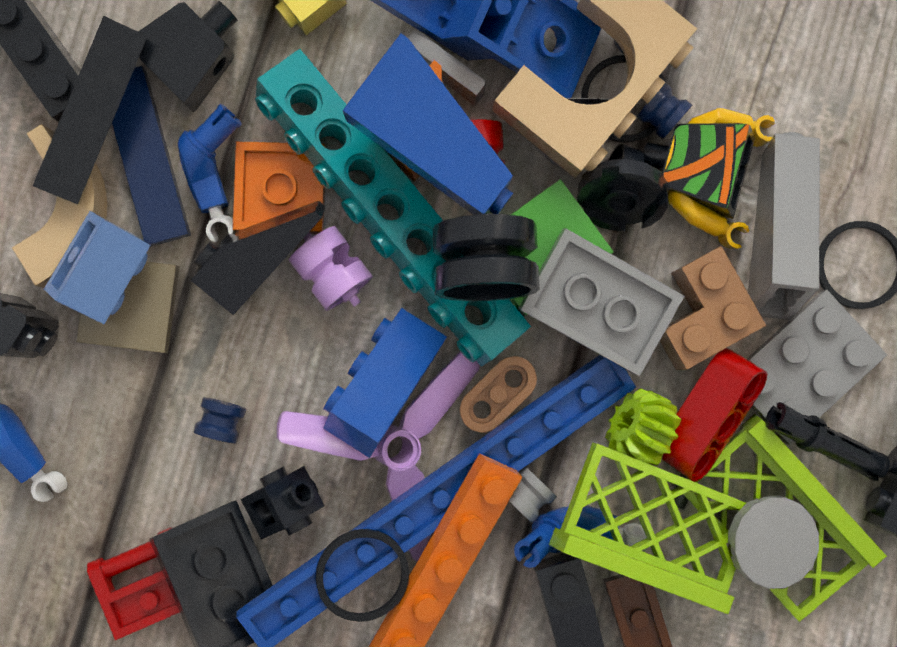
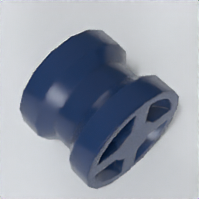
(664, 111)
(219, 420)

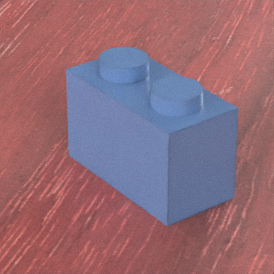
(97, 268)

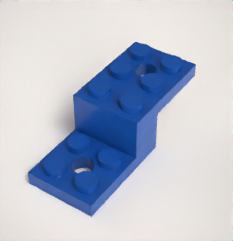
(508, 33)

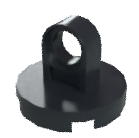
(623, 191)

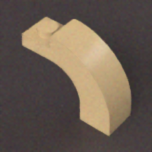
(46, 247)

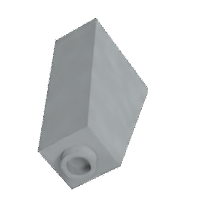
(786, 227)

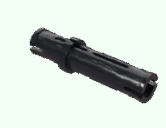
(814, 435)

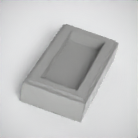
(454, 72)

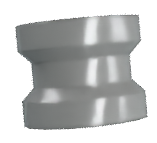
(531, 495)

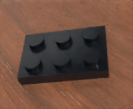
(212, 574)

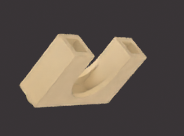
(574, 132)

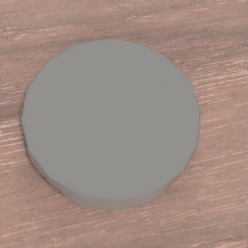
(773, 541)

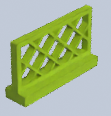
(814, 498)
(631, 559)

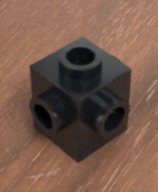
(283, 502)

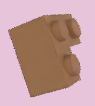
(719, 313)

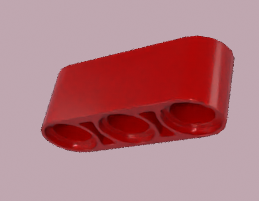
(714, 412)

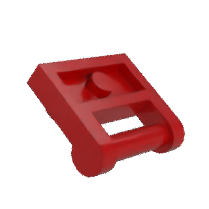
(136, 603)

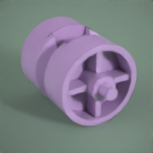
(331, 269)

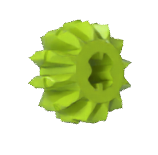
(643, 426)

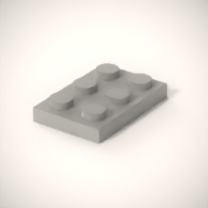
(602, 302)
(814, 359)

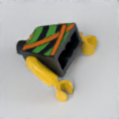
(708, 168)

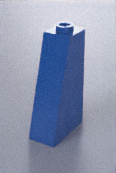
(427, 130)

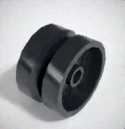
(485, 257)

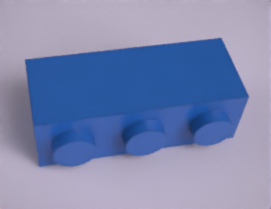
(382, 381)

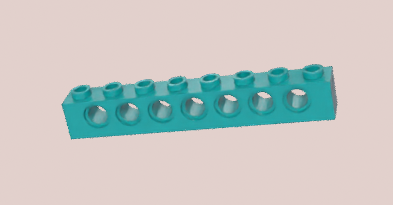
(300, 82)

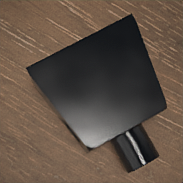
(188, 50)

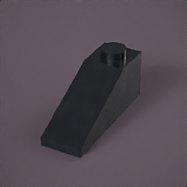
(250, 255)
(568, 602)

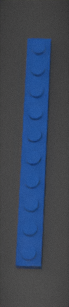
(420, 509)

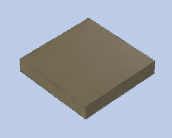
(144, 316)

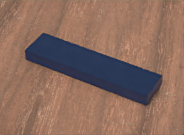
(148, 164)

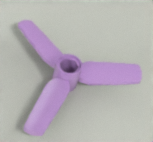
(417, 421)

